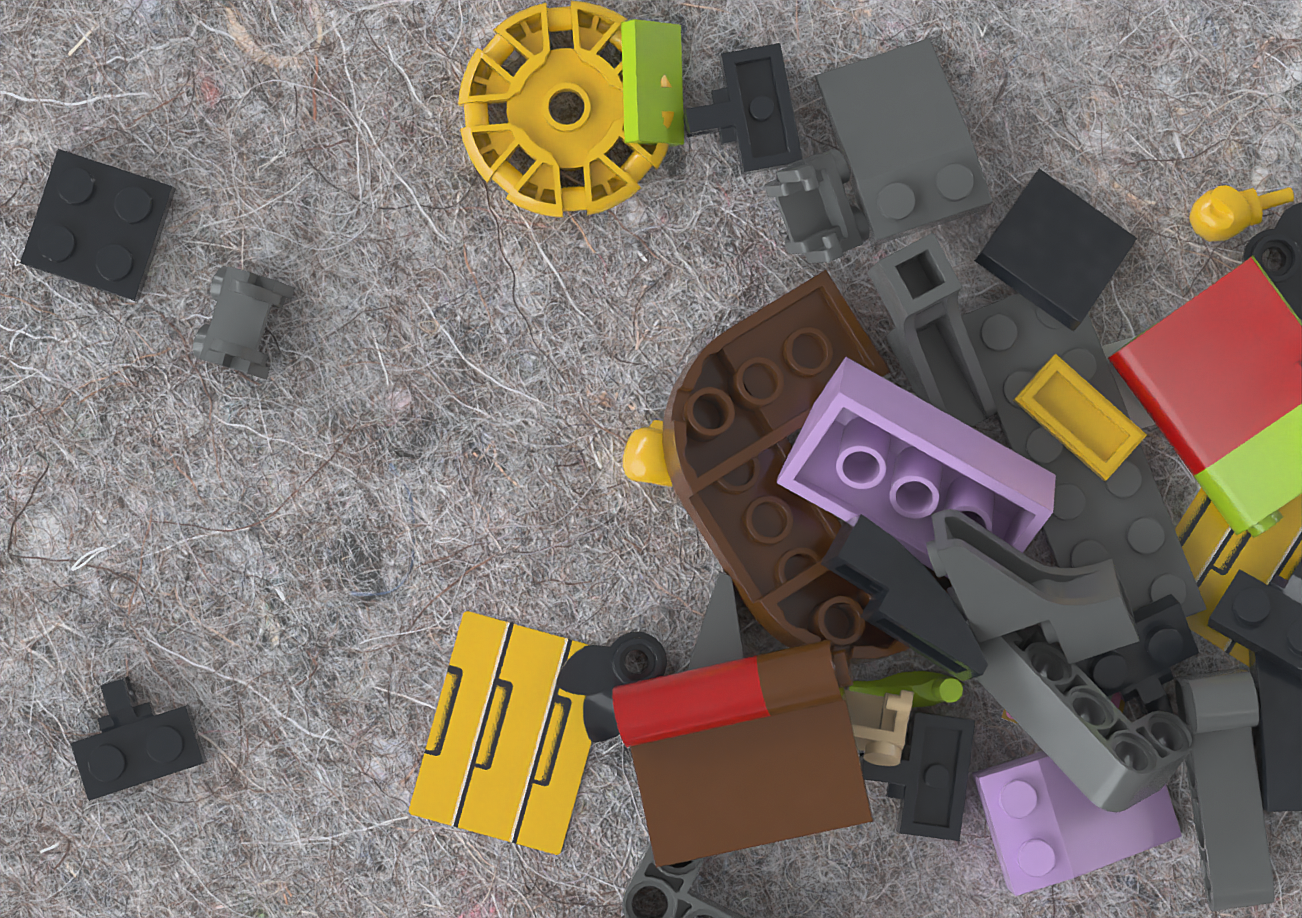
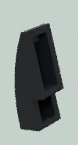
(904, 597)
(1278, 735)

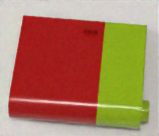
(1228, 393)

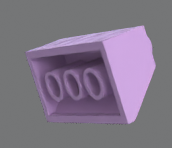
(902, 459)

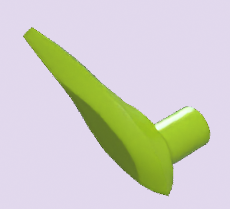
(928, 687)

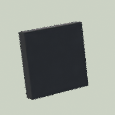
(1056, 250)

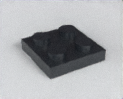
(98, 225)

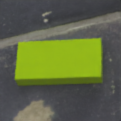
(648, 54)

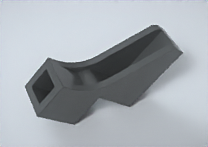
(929, 331)
(1009, 591)

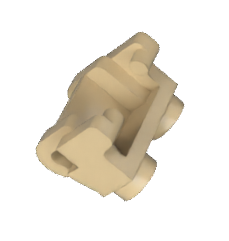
(880, 724)

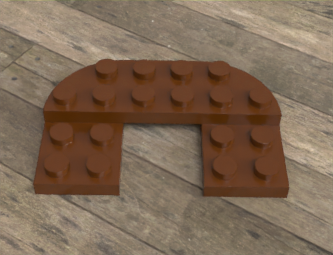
(729, 444)

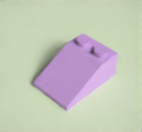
(1053, 832)

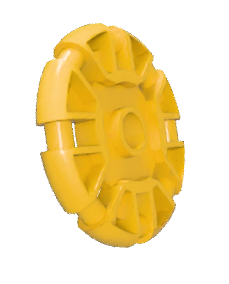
(530, 123)

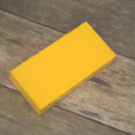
(1079, 417)

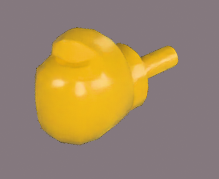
(1227, 212)
(645, 456)

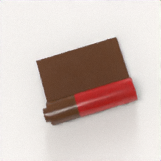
(744, 752)

